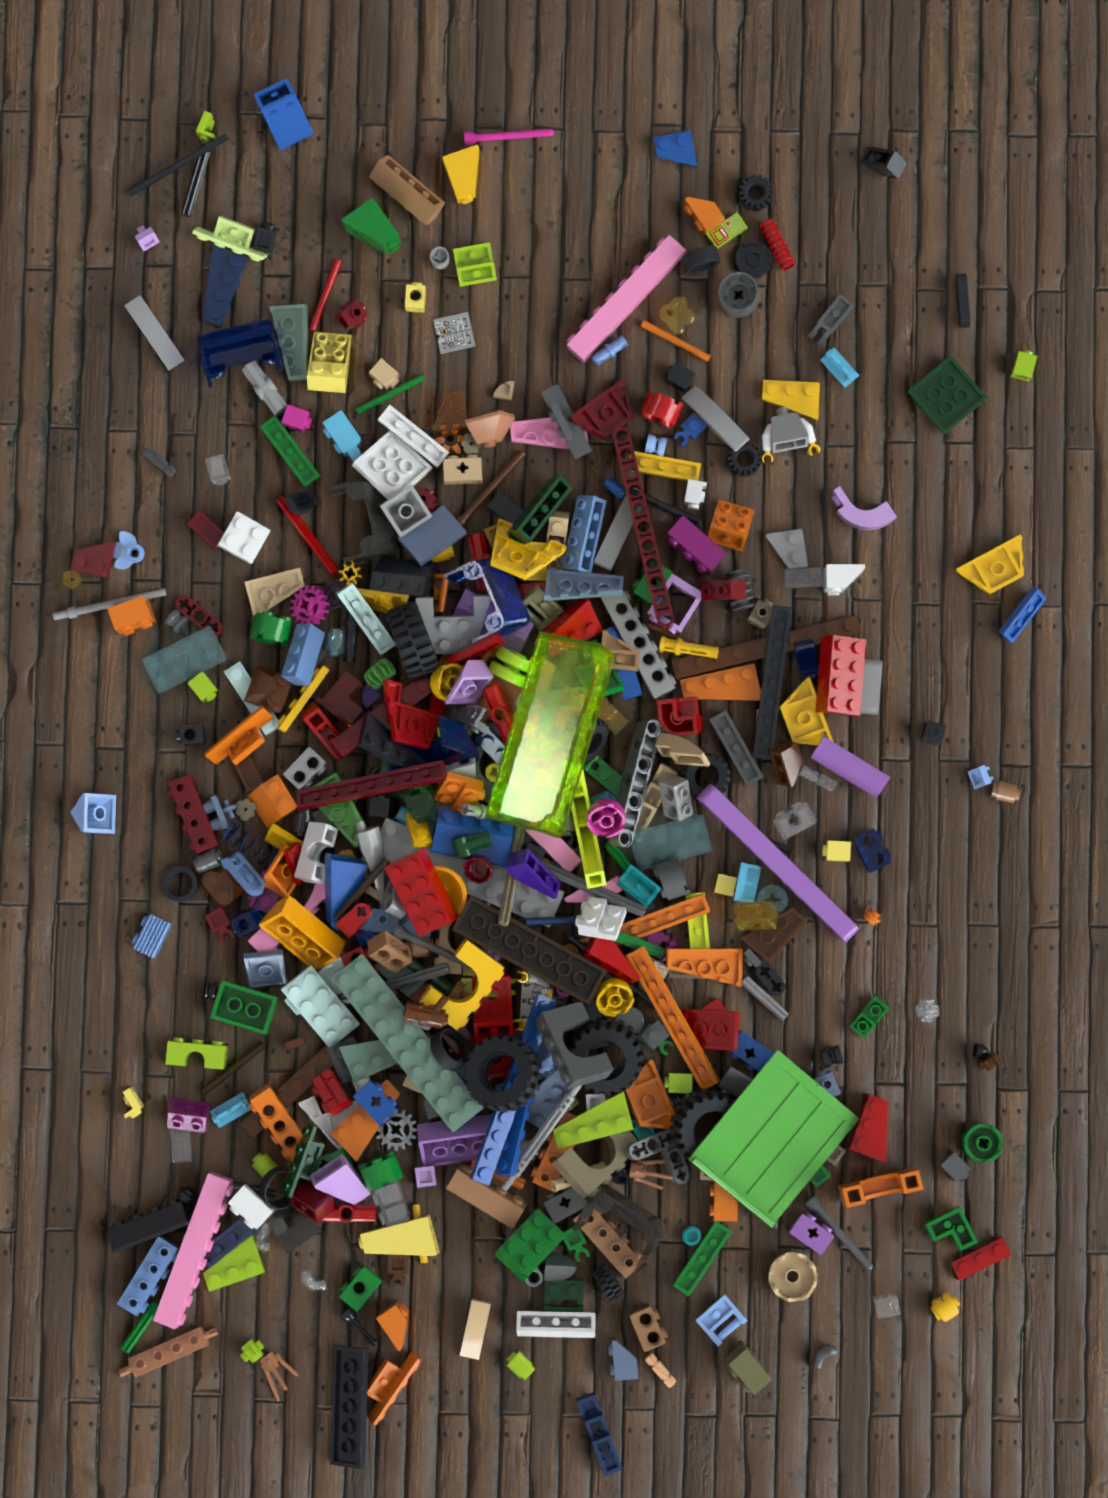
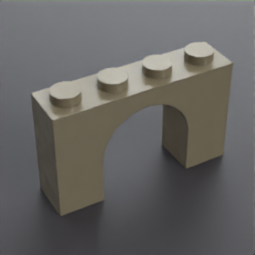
(587, 1179)

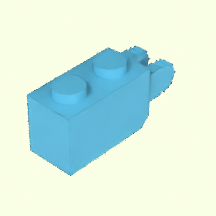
(344, 435)

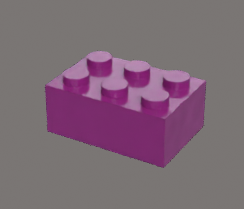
(695, 546)

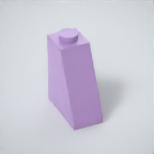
(340, 1181)

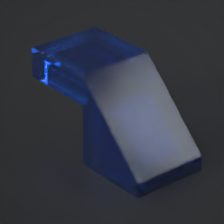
(806, 660)

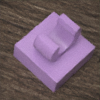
(146, 238)

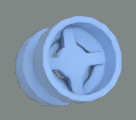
(651, 445)

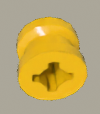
(492, 776)

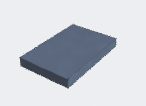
(432, 536)

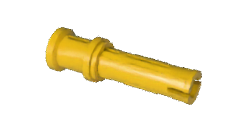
(678, 647)

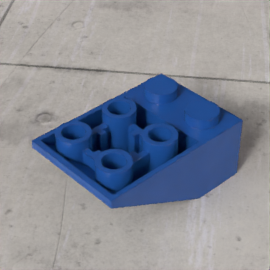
(283, 114)

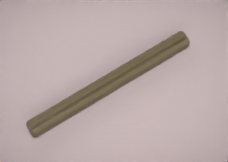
(510, 881)

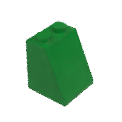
(372, 227)

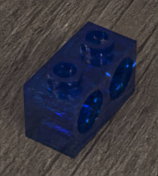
(866, 853)

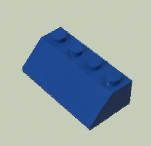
(454, 824)

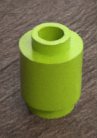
(263, 1164)
(520, 1365)

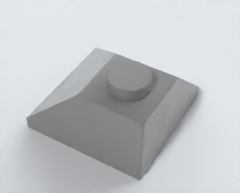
(405, 511)

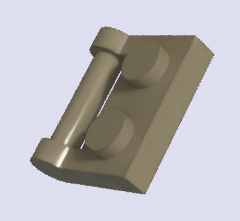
(548, 609)

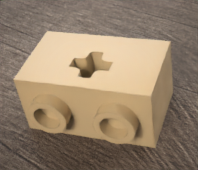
(472, 474)

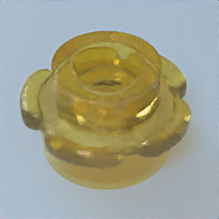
(71, 574)

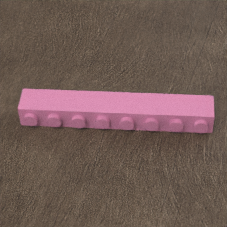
(625, 299)
(193, 1250)

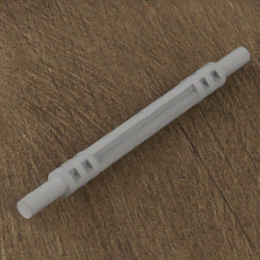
(541, 1135)

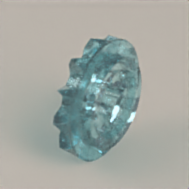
(778, 893)

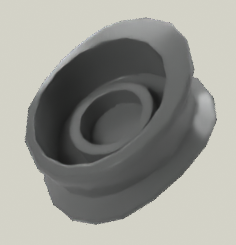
(634, 1018)

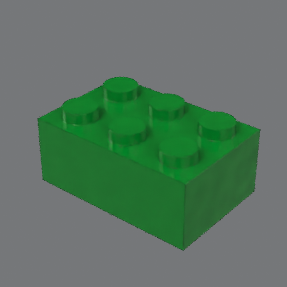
(244, 1007)
(530, 1245)

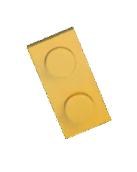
(418, 833)
(279, 837)

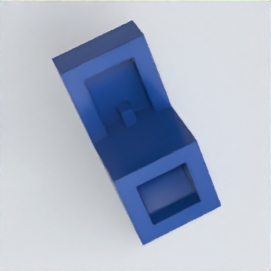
(631, 684)

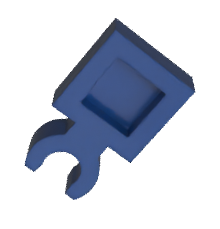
(691, 428)

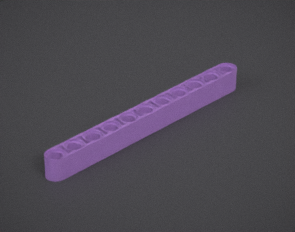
(777, 862)

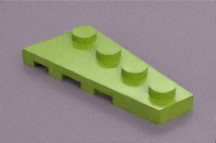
(601, 1121)

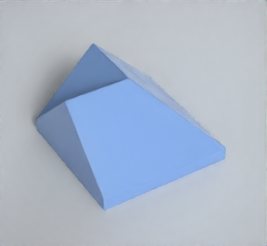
(95, 813)

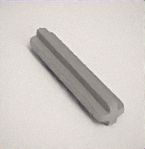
(764, 998)

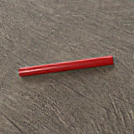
(325, 294)

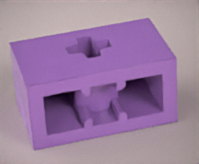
(800, 1230)

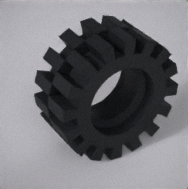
(758, 203)
(749, 469)
(608, 1283)

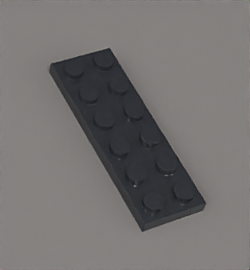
(349, 1406)

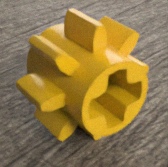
(353, 579)

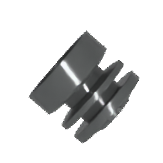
(738, 284)

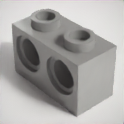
(301, 765)
(676, 797)

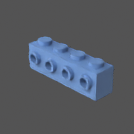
(584, 534)
(383, 921)
(148, 1276)

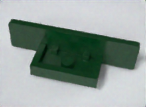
(305, 1160)

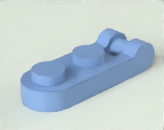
(244, 874)

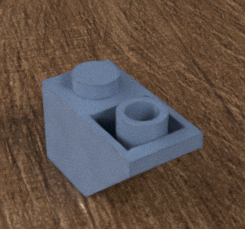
(624, 1362)

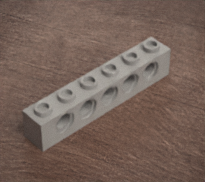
(656, 688)

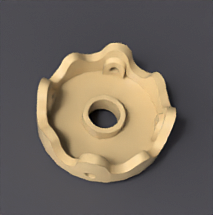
(805, 1283)

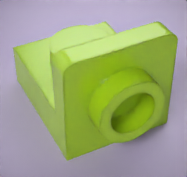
(206, 124)

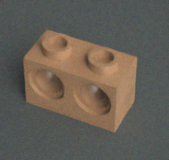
(389, 951)
(644, 1329)

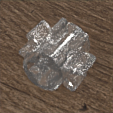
(927, 1010)

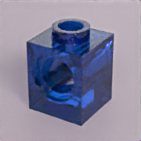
(252, 917)

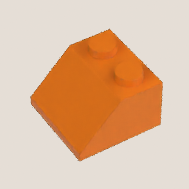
(273, 801)
(394, 1322)

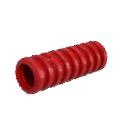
(777, 244)

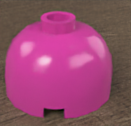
(606, 817)

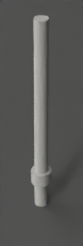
(73, 612)

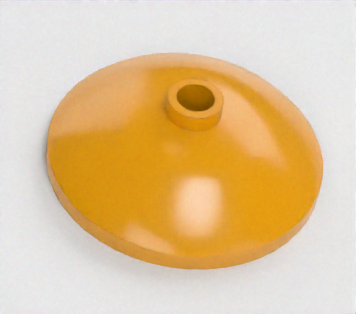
(454, 887)

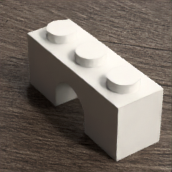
(316, 839)

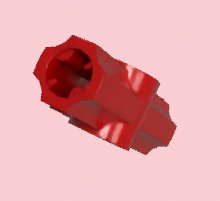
(478, 551)
(496, 701)
(360, 1213)

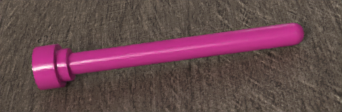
(471, 138)

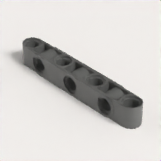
(636, 778)

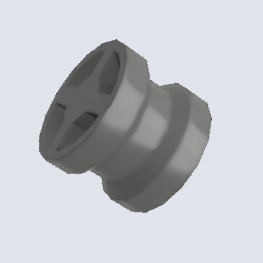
(176, 621)

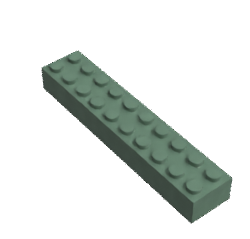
(406, 1042)

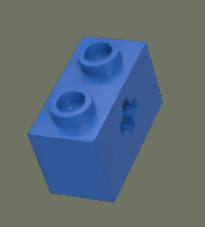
(761, 1053)
(365, 1099)

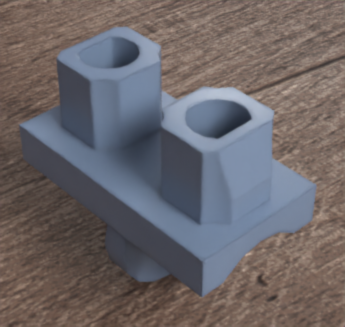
(215, 805)

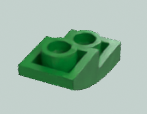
(869, 1016)

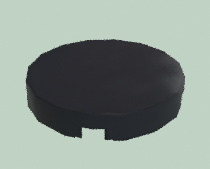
(754, 258)

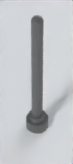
(401, 933)
(813, 1204)

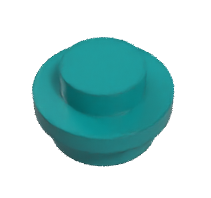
(691, 1235)

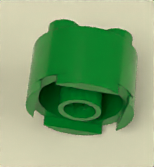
(271, 629)
(992, 1147)
(380, 1171)

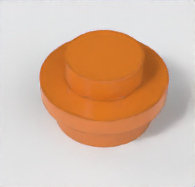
(871, 916)

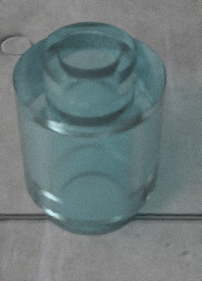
(335, 642)

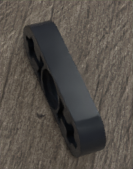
(962, 300)

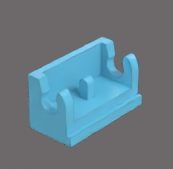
(746, 883)

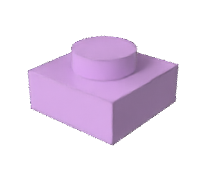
(425, 1176)

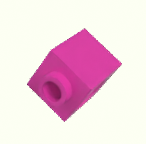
(296, 419)

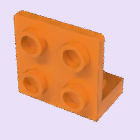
(730, 525)

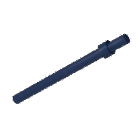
(562, 920)

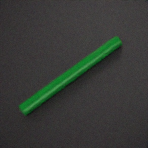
(389, 394)

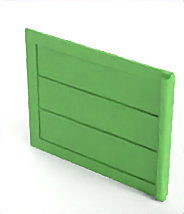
(773, 1138)

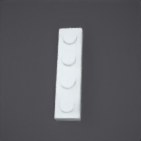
(413, 436)

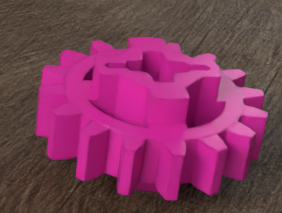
(309, 606)

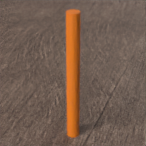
(676, 341)

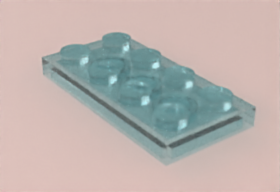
(184, 659)
(670, 841)

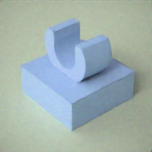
(980, 777)

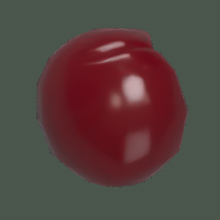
(478, 869)

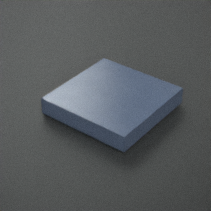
(265, 968)

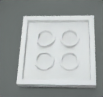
(391, 465)

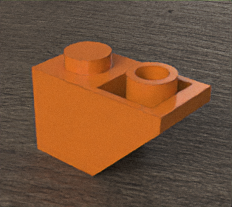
(704, 212)
(724, 1204)

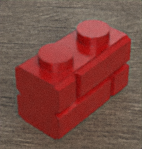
(331, 1092)

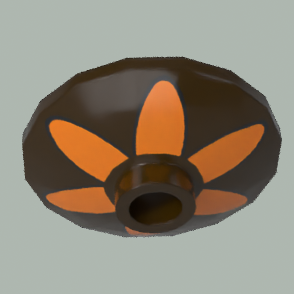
(454, 447)

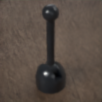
(349, 1315)

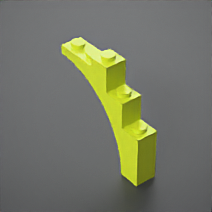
(586, 839)

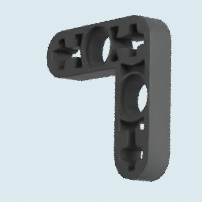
(666, 1149)

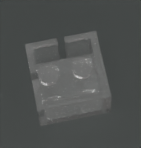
(392, 1204)

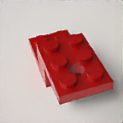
(495, 1018)

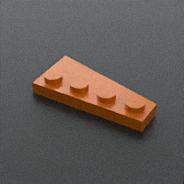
(730, 684)

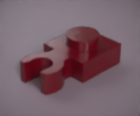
(218, 922)

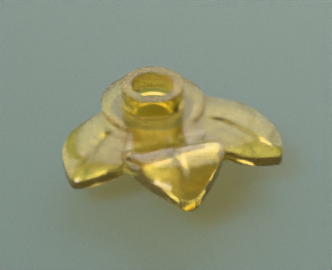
(679, 314)

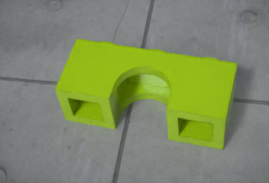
(179, 1051)

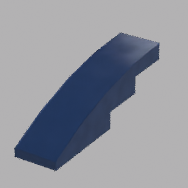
(599, 1433)

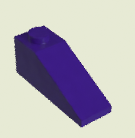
(530, 871)

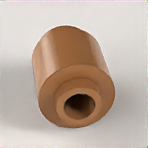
(1005, 792)

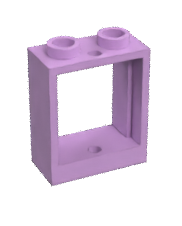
(688, 590)

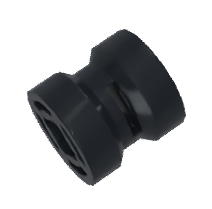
(835, 1054)

